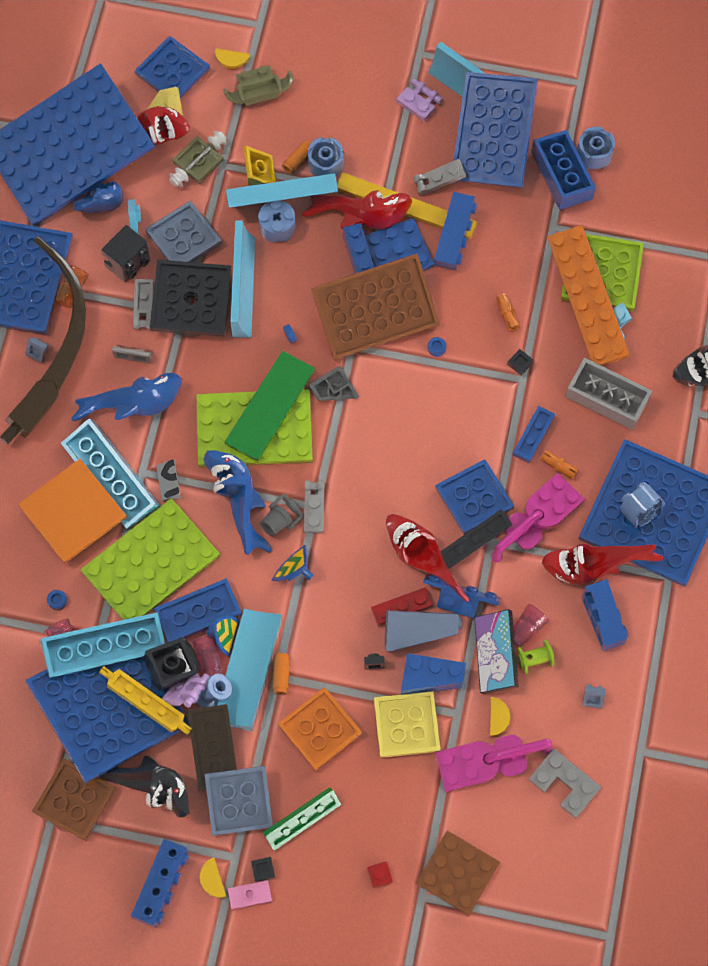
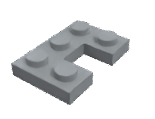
(559, 767)

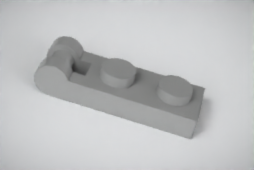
(440, 177)
(143, 302)
(314, 507)

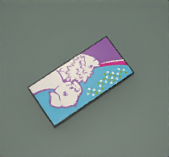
(496, 652)

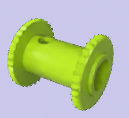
(537, 656)

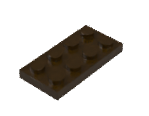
(211, 741)

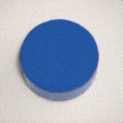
(289, 333)
(436, 346)
(56, 599)

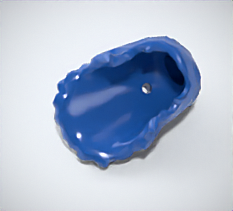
(101, 198)

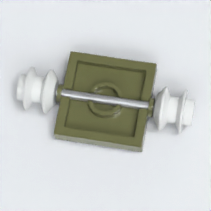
(198, 159)

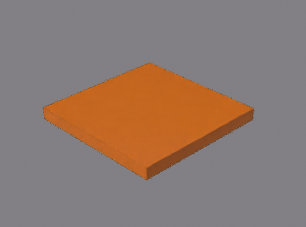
(72, 511)

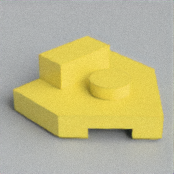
(168, 98)

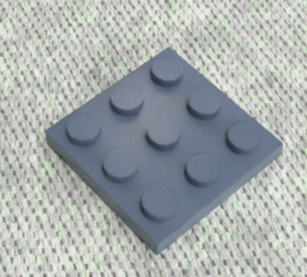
(183, 234)
(238, 800)

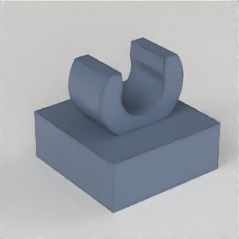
(36, 349)
(593, 696)

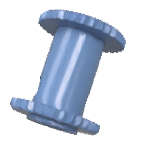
(217, 689)

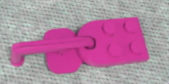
(552, 502)
(465, 764)

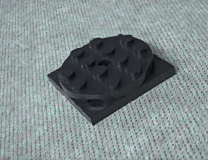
(181, 280)

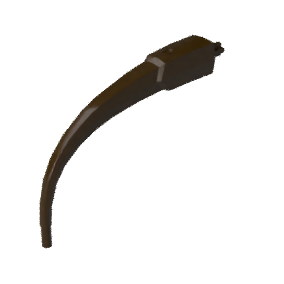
(45, 391)

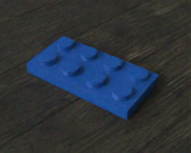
(197, 610)

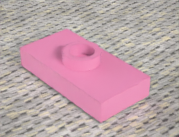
(249, 895)

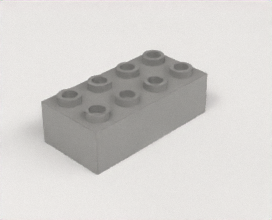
(608, 393)

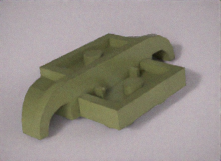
(258, 86)

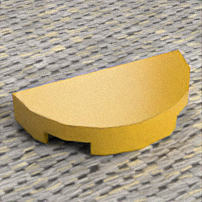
(231, 59)
(499, 716)
(211, 879)

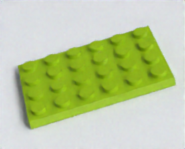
(220, 412)
(150, 562)

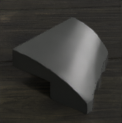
(333, 386)

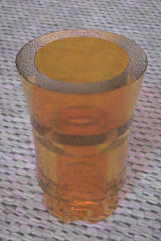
(64, 293)

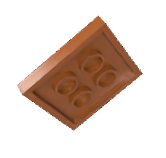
(72, 802)
(457, 873)

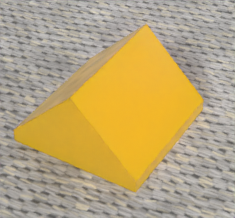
(258, 167)

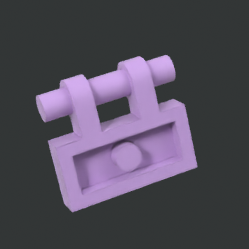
(416, 104)
(183, 691)

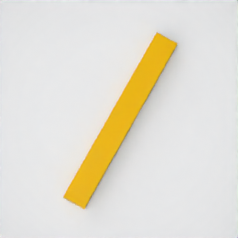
(419, 210)

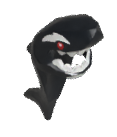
(693, 368)
(160, 783)

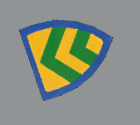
(294, 566)
(224, 631)

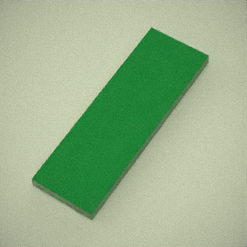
(269, 406)

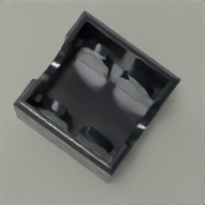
(126, 253)

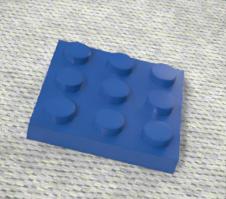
(172, 67)
(398, 242)
(473, 496)

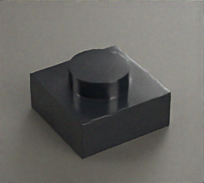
(520, 362)
(374, 661)
(263, 869)

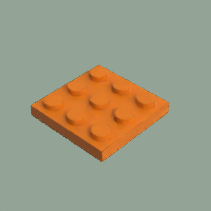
(320, 728)

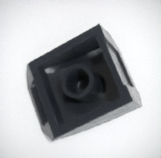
(171, 663)

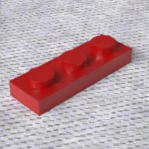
(414, 601)

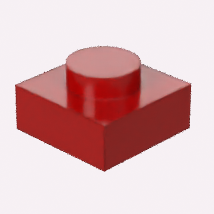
(379, 874)

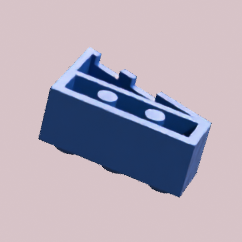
(604, 615)
(431, 674)

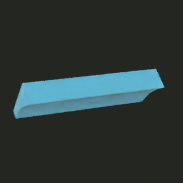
(451, 68)
(281, 190)
(242, 282)
(112, 471)
(101, 644)
(250, 665)

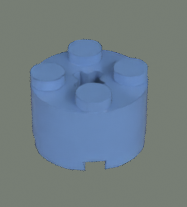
(596, 147)
(325, 157)
(277, 221)
(641, 505)

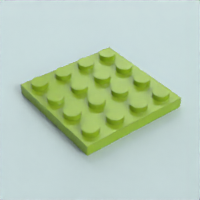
(619, 267)

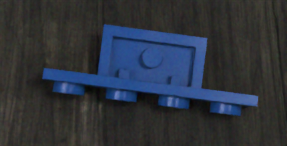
(453, 602)

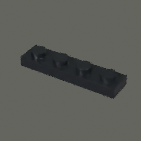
(475, 538)

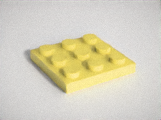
(406, 724)

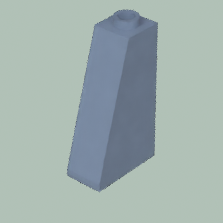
(418, 627)

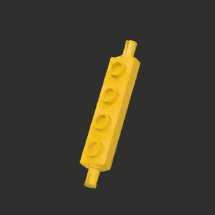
(145, 700)

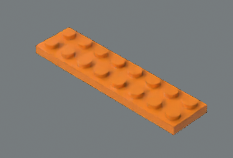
(588, 296)

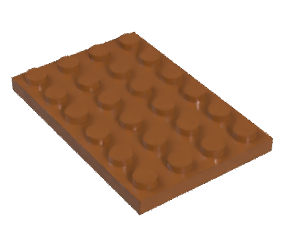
(375, 306)

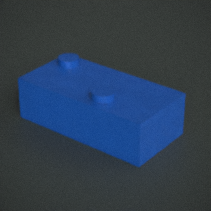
(563, 169)

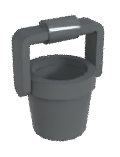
(279, 518)

